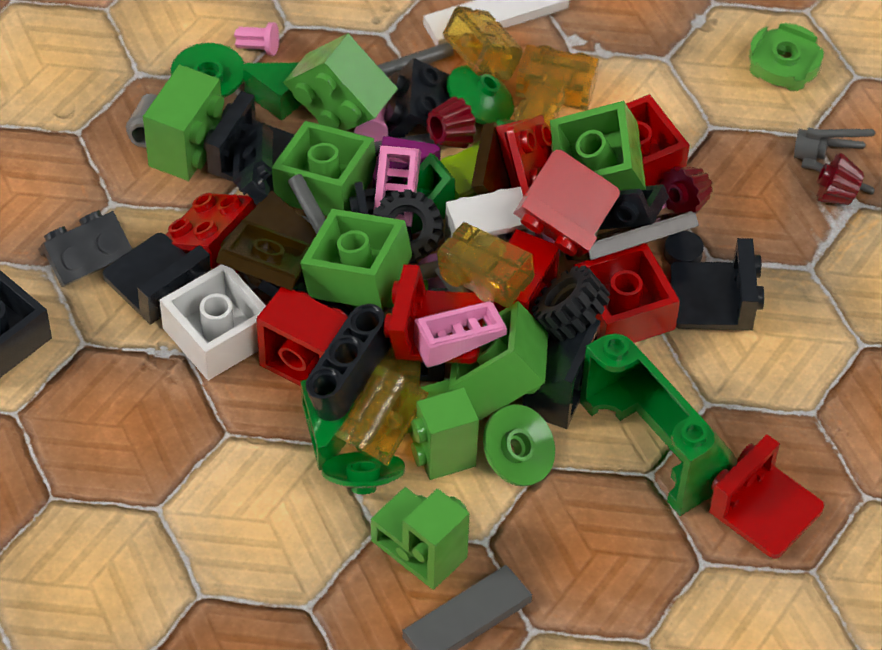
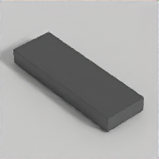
(469, 613)

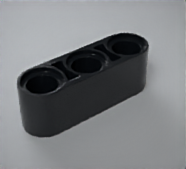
(348, 362)

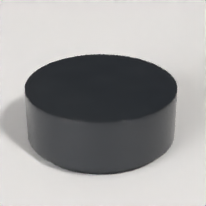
(683, 247)

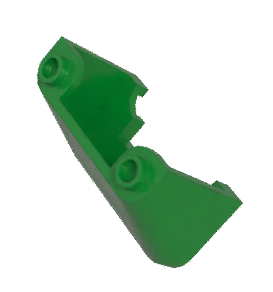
(627, 382)

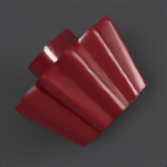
(452, 124)
(839, 181)
(687, 188)

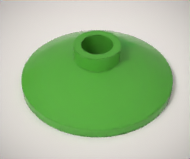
(531, 442)

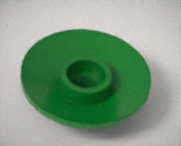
(215, 61)
(484, 94)
(361, 471)

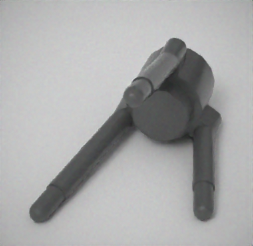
(813, 145)

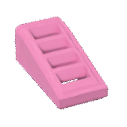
(401, 155)
(438, 347)

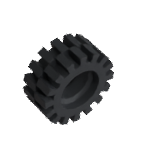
(428, 212)
(570, 303)

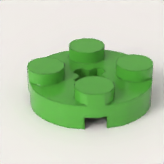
(782, 71)

